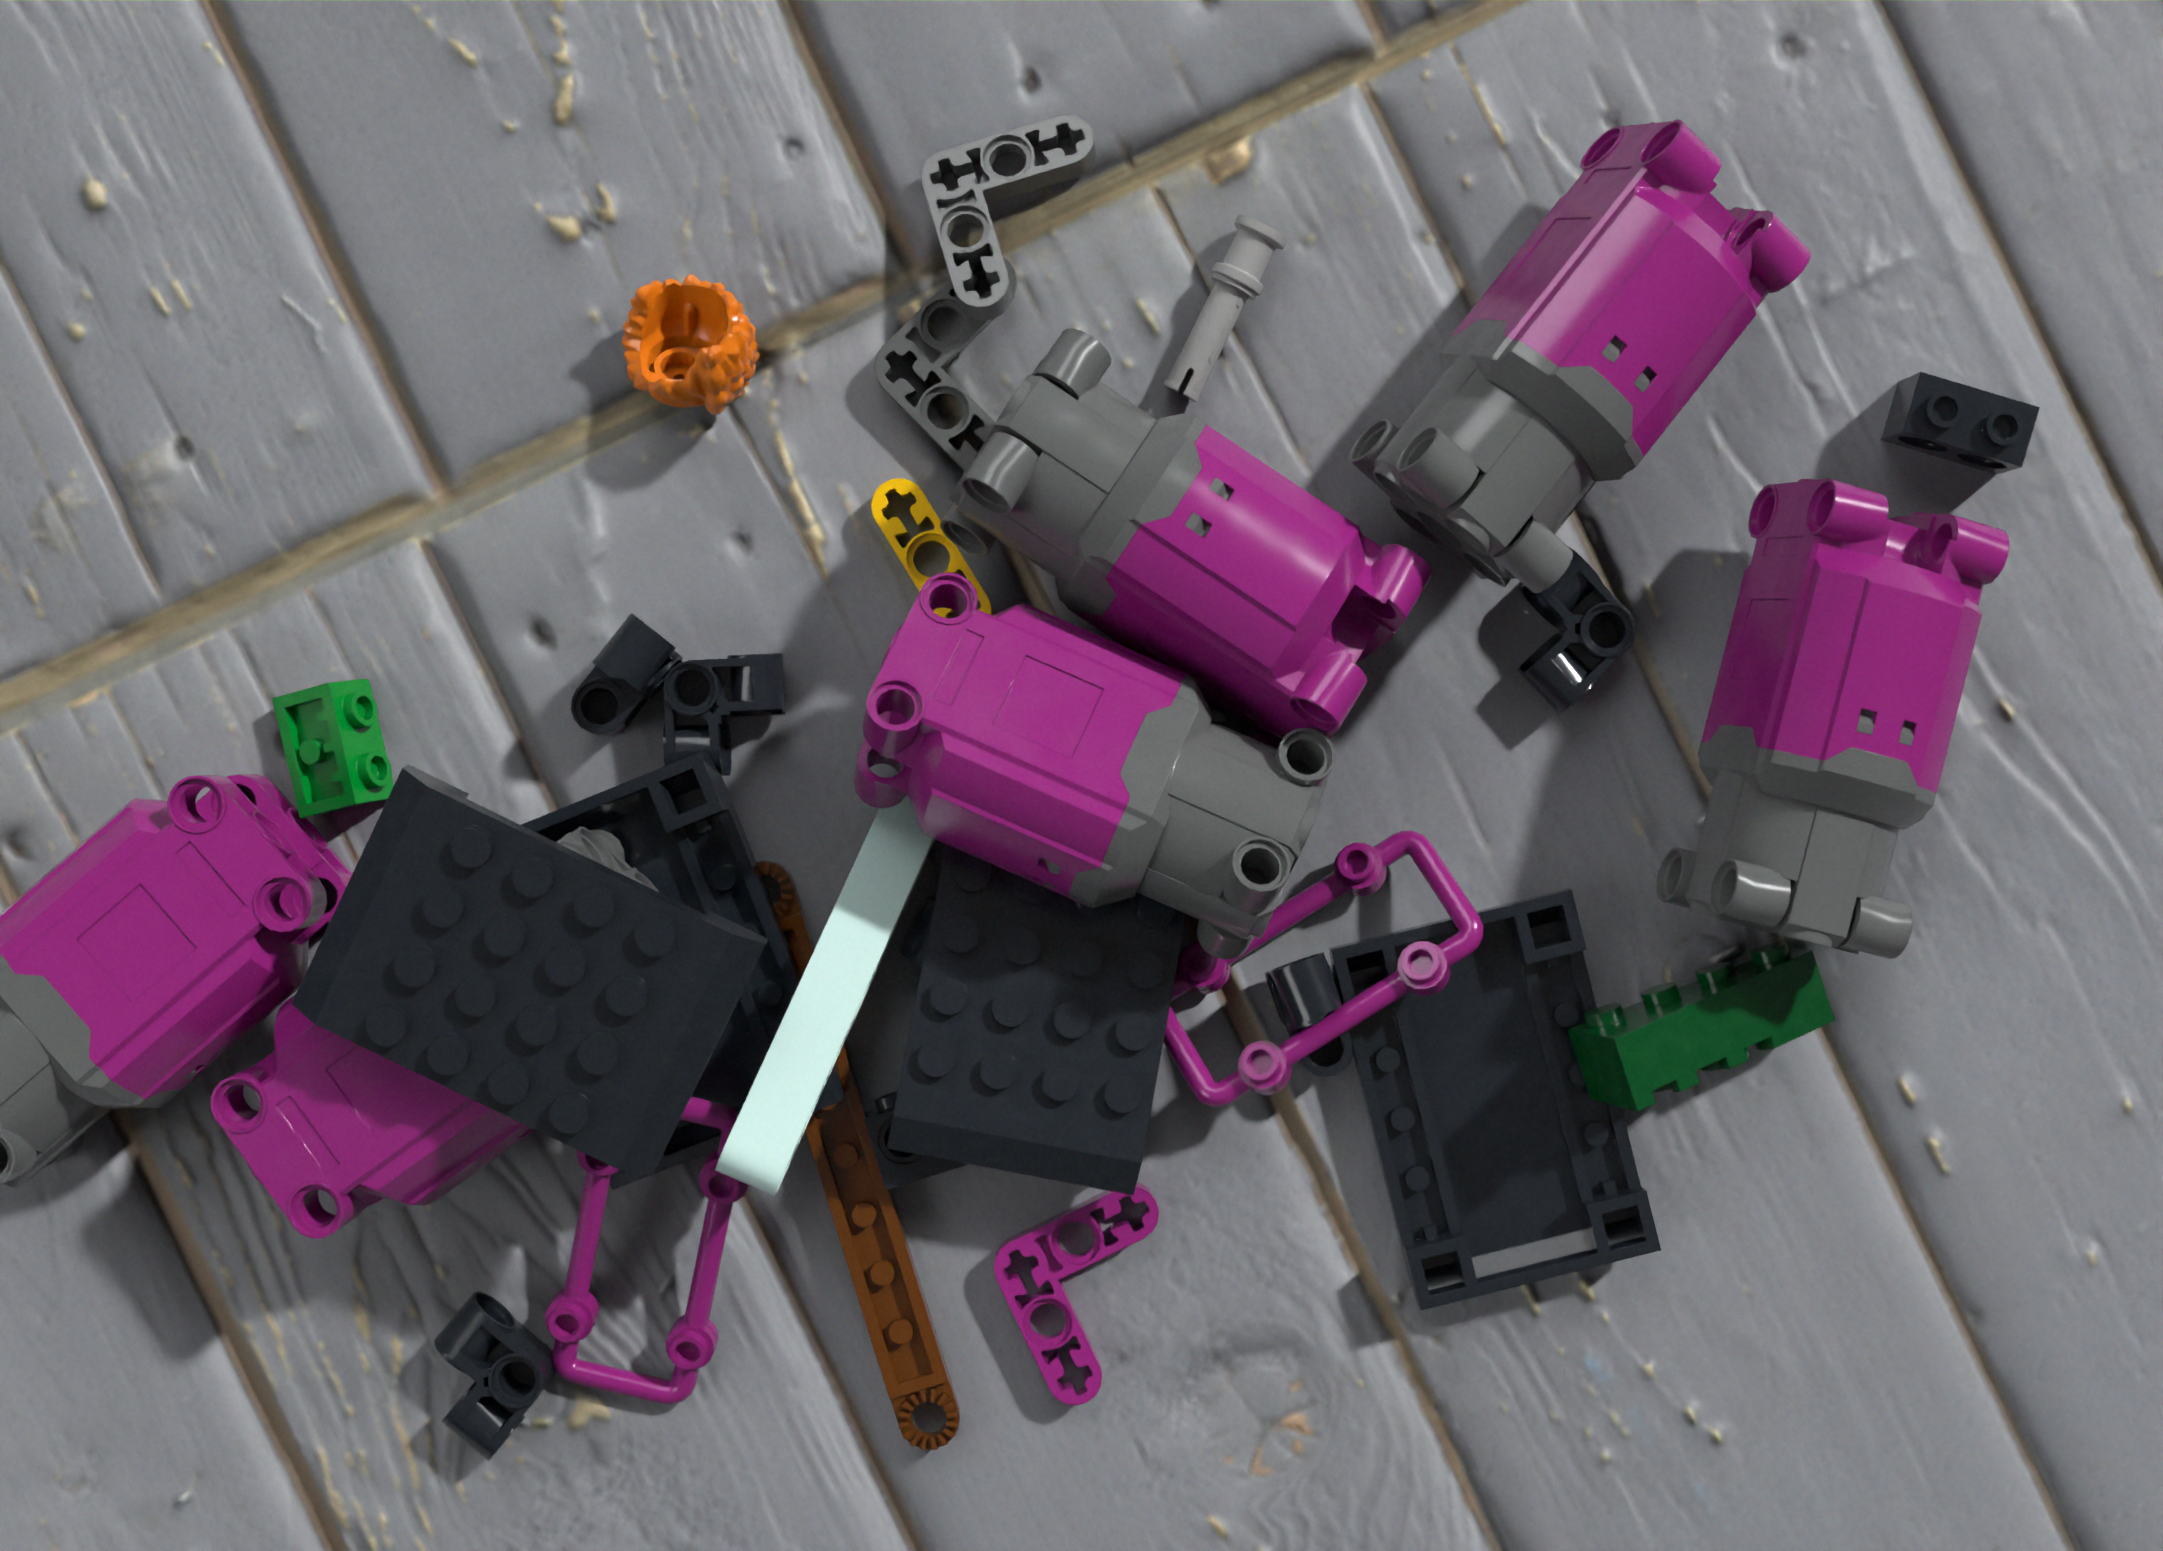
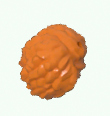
(689, 344)

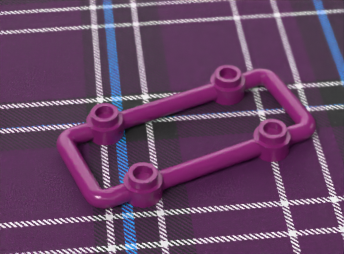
(1420, 968)
(693, 1335)

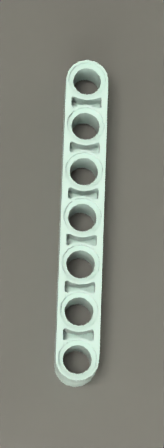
(826, 1001)

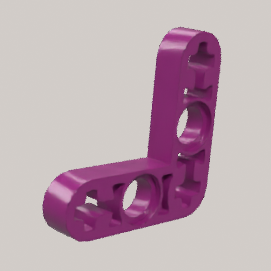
(1056, 1264)

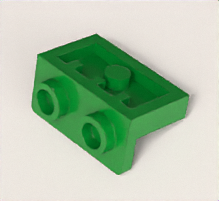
(333, 746)

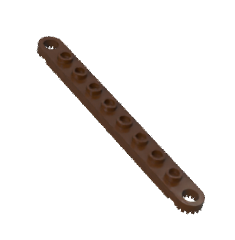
(872, 1229)

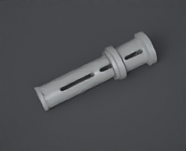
(1235, 282)

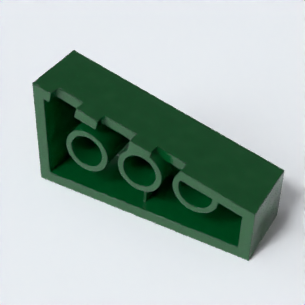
(1699, 1025)

